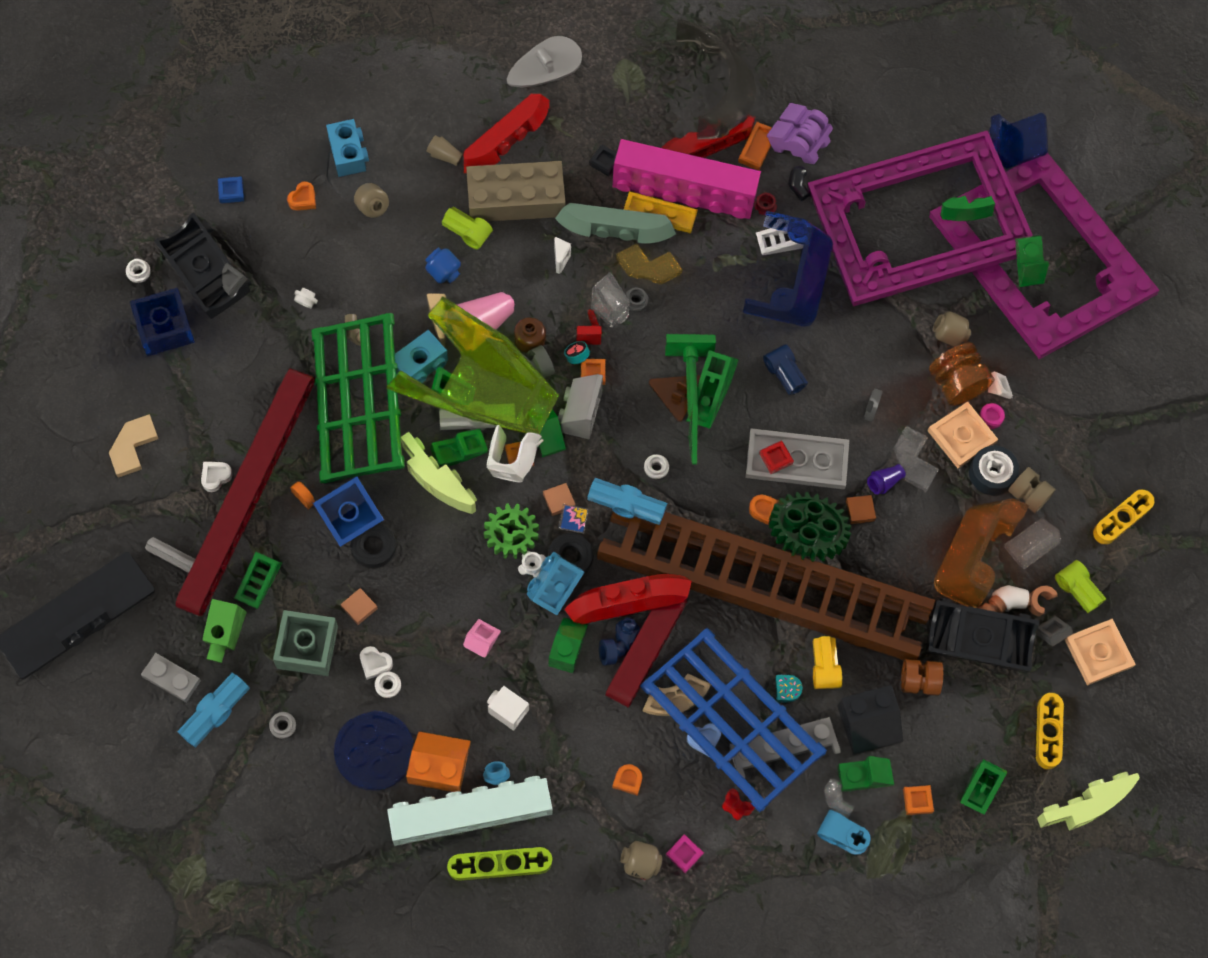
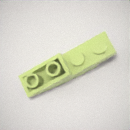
(439, 482)
(1097, 800)

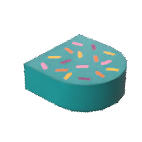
(787, 688)

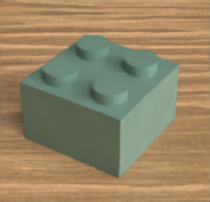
(305, 643)

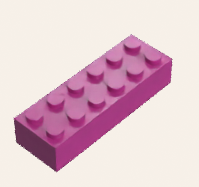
(685, 179)

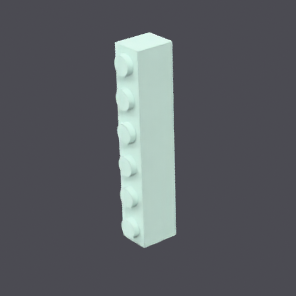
(469, 811)

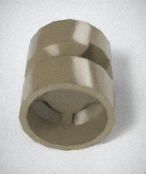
(1031, 490)

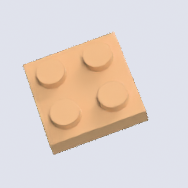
(962, 434)
(1099, 652)

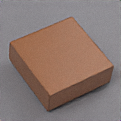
(556, 497)
(359, 606)

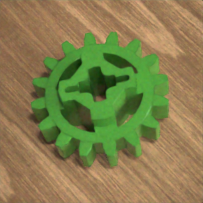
(520, 534)

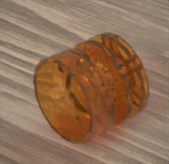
(961, 374)

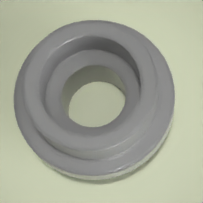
(277, 719)

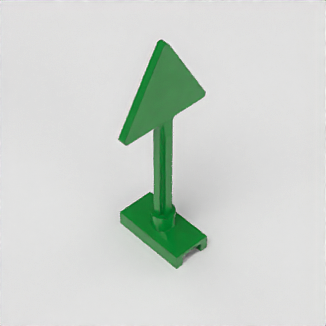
(690, 347)

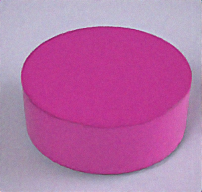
(992, 415)

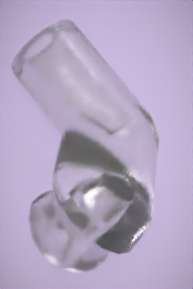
(834, 798)

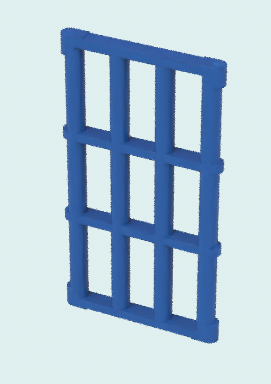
(724, 691)

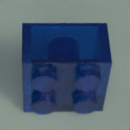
(162, 322)

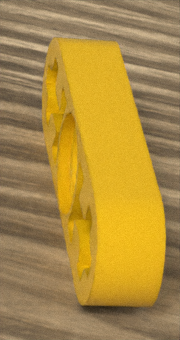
(1126, 506)
(1057, 712)

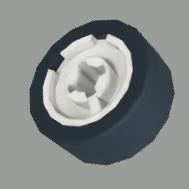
(990, 481)

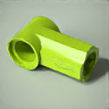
(473, 231)
(1076, 580)

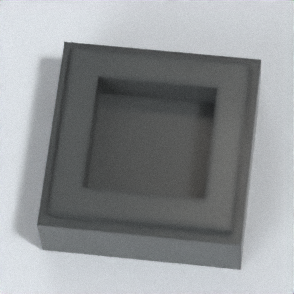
(1054, 631)

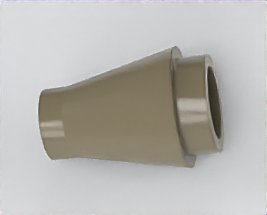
(443, 150)

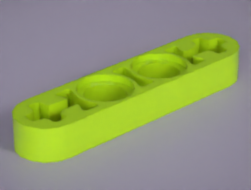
(499, 859)

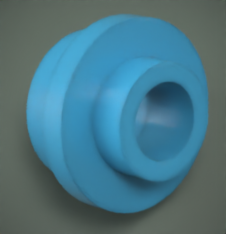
(496, 773)

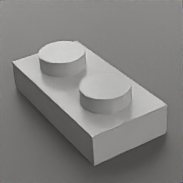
(170, 677)

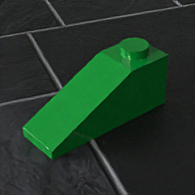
(713, 386)

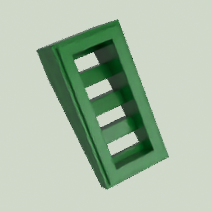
(249, 576)

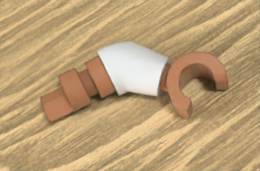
(1012, 597)

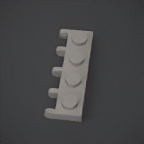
(819, 730)

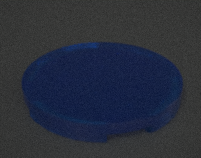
(373, 750)

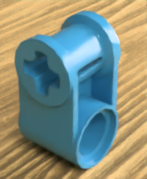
(840, 832)

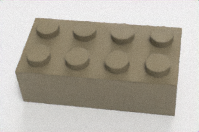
(516, 191)

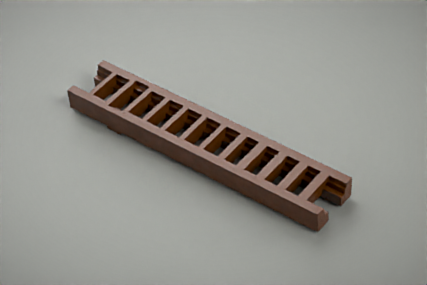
(777, 563)

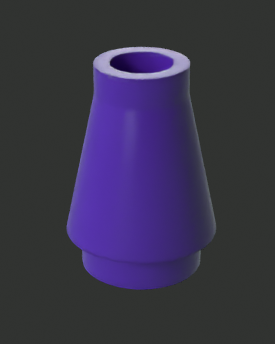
(884, 479)

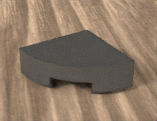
(232, 279)
(872, 405)

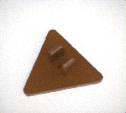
(673, 394)

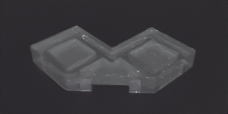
(907, 450)

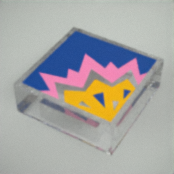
(573, 518)

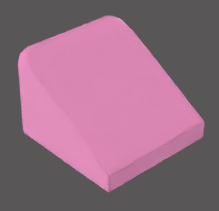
(481, 638)

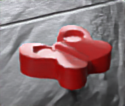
(735, 806)

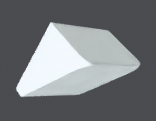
(562, 254)

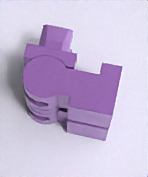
(800, 132)

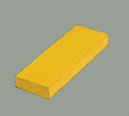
(679, 215)

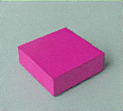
(684, 853)

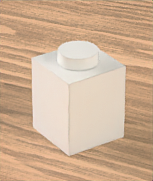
(507, 707)

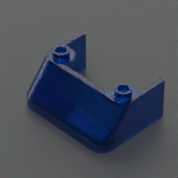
(799, 304)

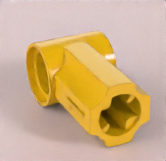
(826, 672)

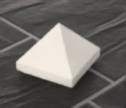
(1000, 386)

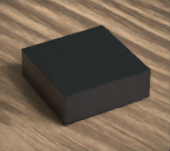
(603, 160)

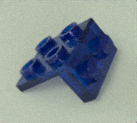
(1019, 140)

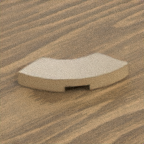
(677, 697)

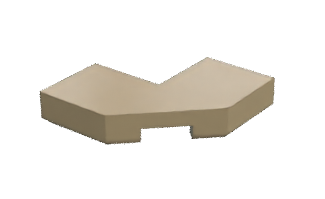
(132, 435)

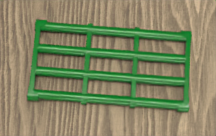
(370, 416)

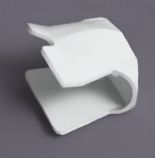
(526, 455)

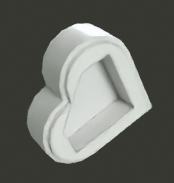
(214, 475)
(375, 662)

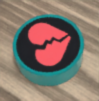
(577, 352)

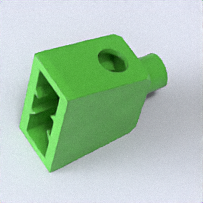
(226, 618)

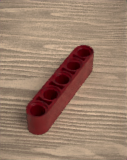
(643, 653)

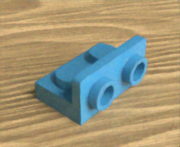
(554, 583)

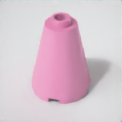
(491, 309)

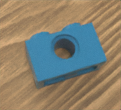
(425, 347)

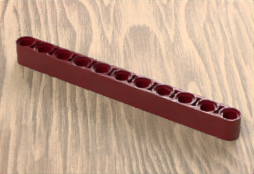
(244, 493)

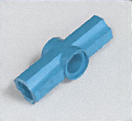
(627, 501)
(213, 710)

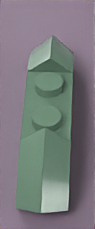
(615, 223)

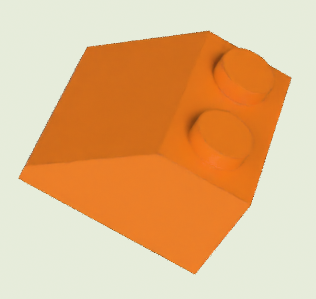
(438, 762)

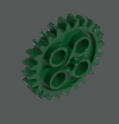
(809, 526)

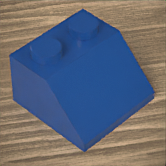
(348, 511)

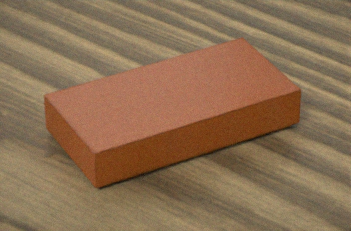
(756, 147)

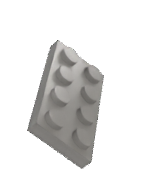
(816, 459)

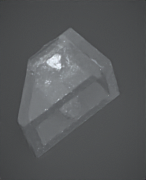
(610, 301)

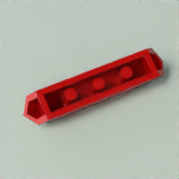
(511, 128)
(705, 147)
(629, 597)

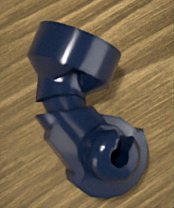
(626, 634)

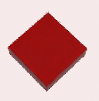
(589, 334)
(776, 457)

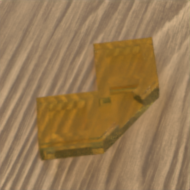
(658, 270)

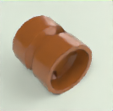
(922, 677)

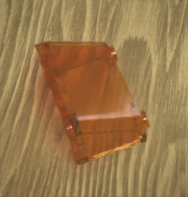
(961, 572)

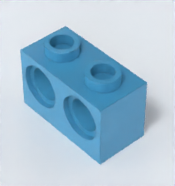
(348, 147)

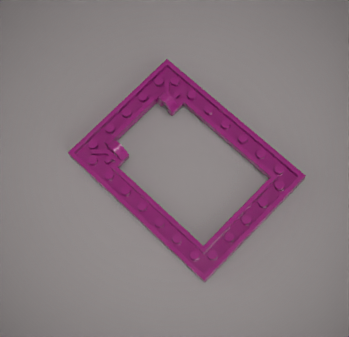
(868, 283)
(1040, 331)

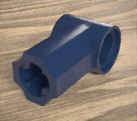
(782, 363)

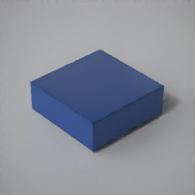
(230, 189)

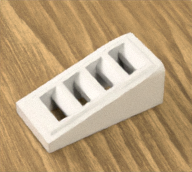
(775, 248)

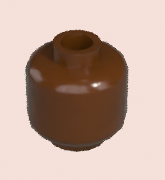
(529, 334)

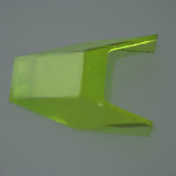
(490, 380)

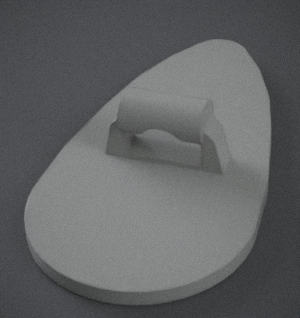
(546, 63)

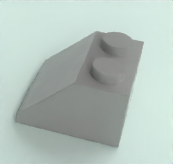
(581, 406)

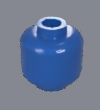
(443, 265)

